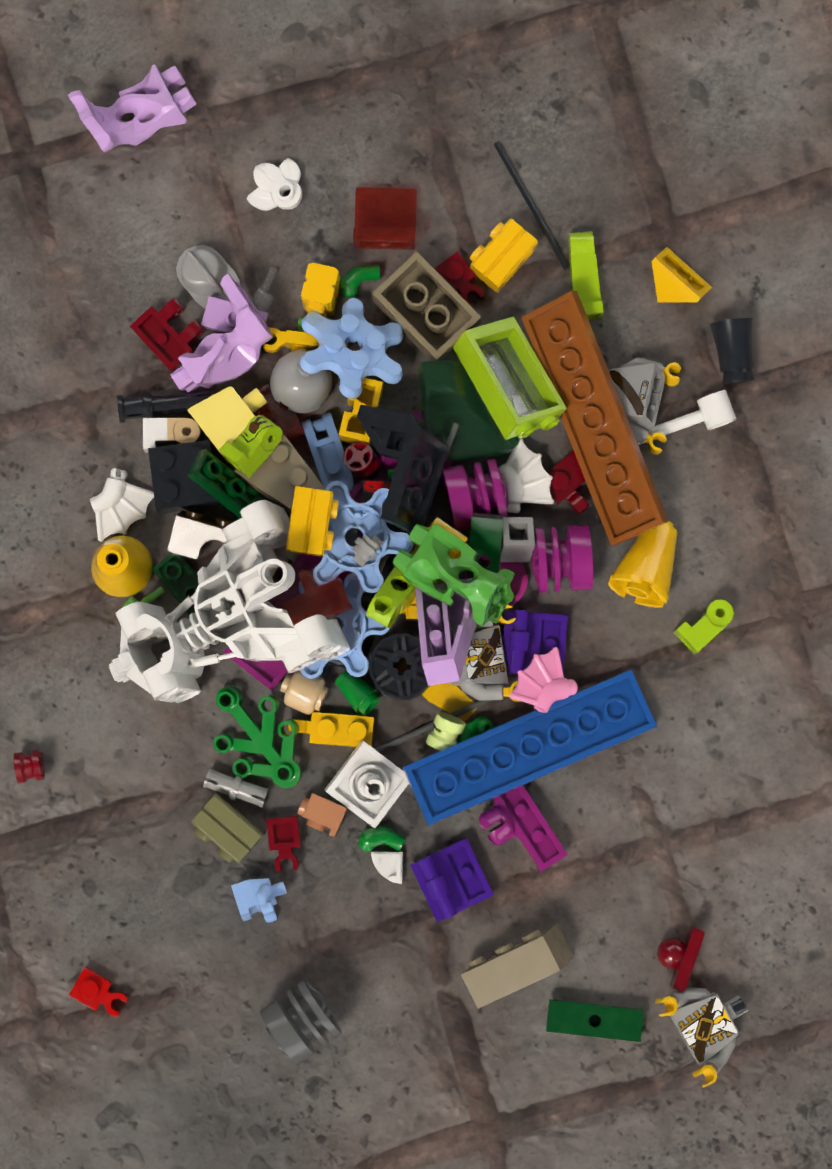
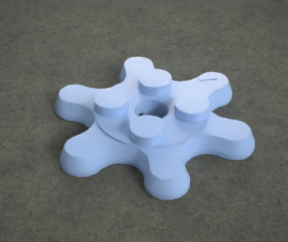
(349, 364)
(366, 519)
(355, 629)

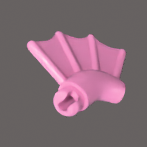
(543, 682)

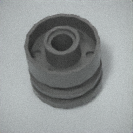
(296, 1025)

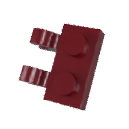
(161, 338)
(566, 480)

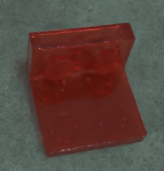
(385, 218)

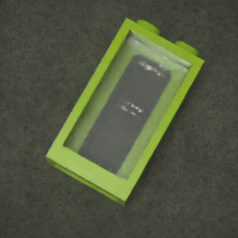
(509, 378)

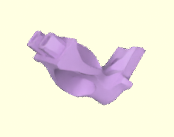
(150, 102)
(227, 354)

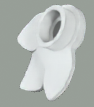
(273, 183)

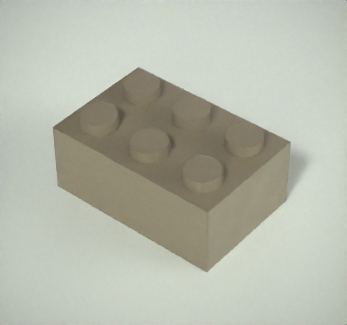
(425, 307)

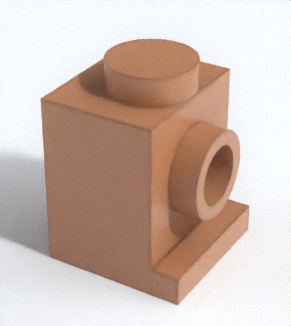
(322, 813)

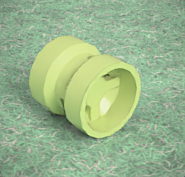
(445, 732)

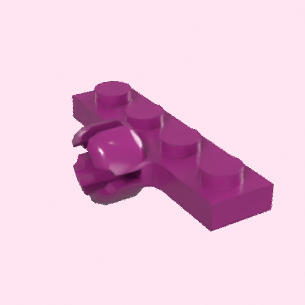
(524, 821)

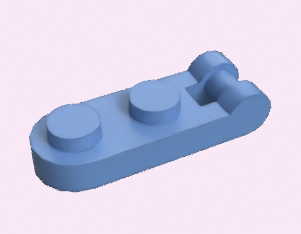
(327, 452)

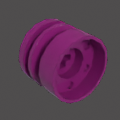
(474, 494)
(563, 559)

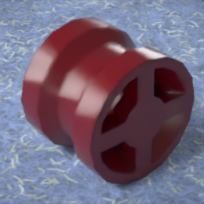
(356, 454)
(29, 766)

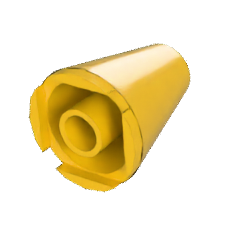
(647, 567)
(129, 573)

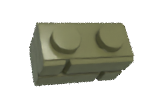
(227, 829)

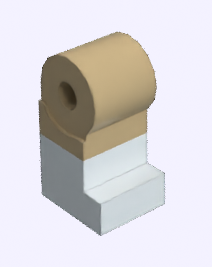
(169, 431)

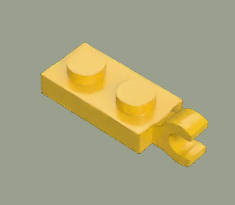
(293, 340)
(337, 729)

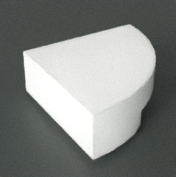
(389, 865)

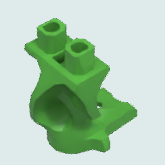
(487, 590)

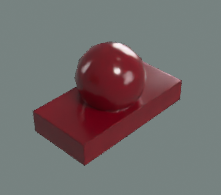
(681, 956)

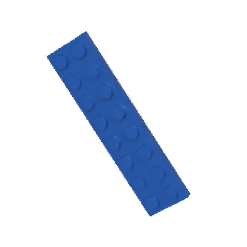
(529, 748)

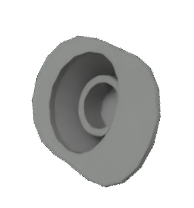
(201, 273)

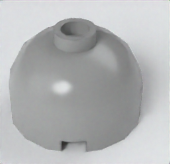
(297, 388)

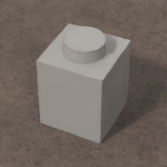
(517, 539)

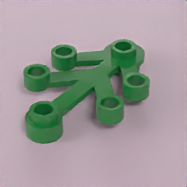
(261, 740)

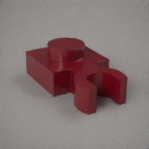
(459, 276)
(283, 836)

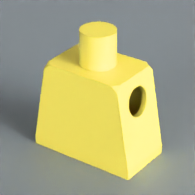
(226, 415)

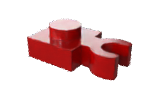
(93, 990)

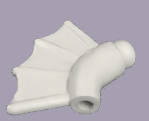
(525, 478)
(119, 505)

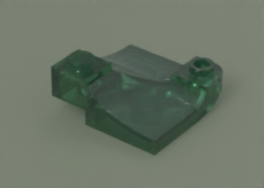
(452, 398)

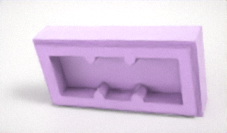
(221, 316)

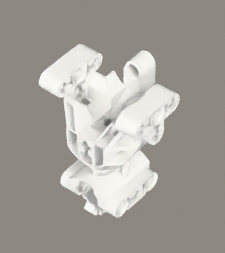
(228, 609)

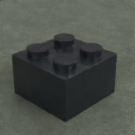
(170, 482)

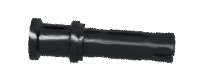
(148, 405)

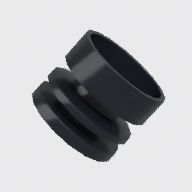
(386, 677)

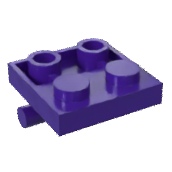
(532, 635)
(451, 880)

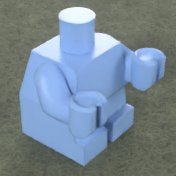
(257, 896)

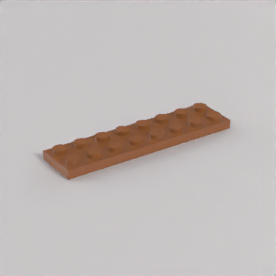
(595, 419)

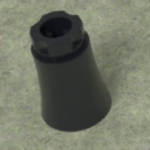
(734, 349)

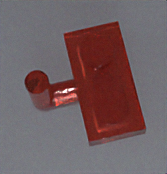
(324, 600)

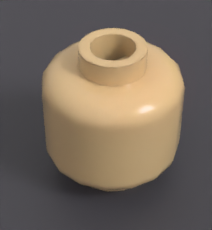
(304, 693)

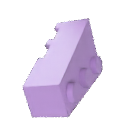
(444, 635)

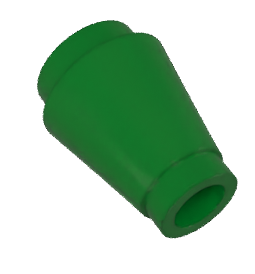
(358, 693)

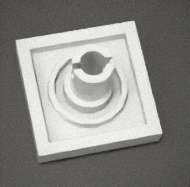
(368, 784)

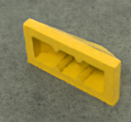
(676, 280)

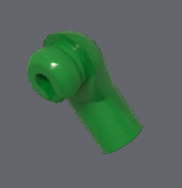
(356, 276)
(475, 727)
(381, 834)

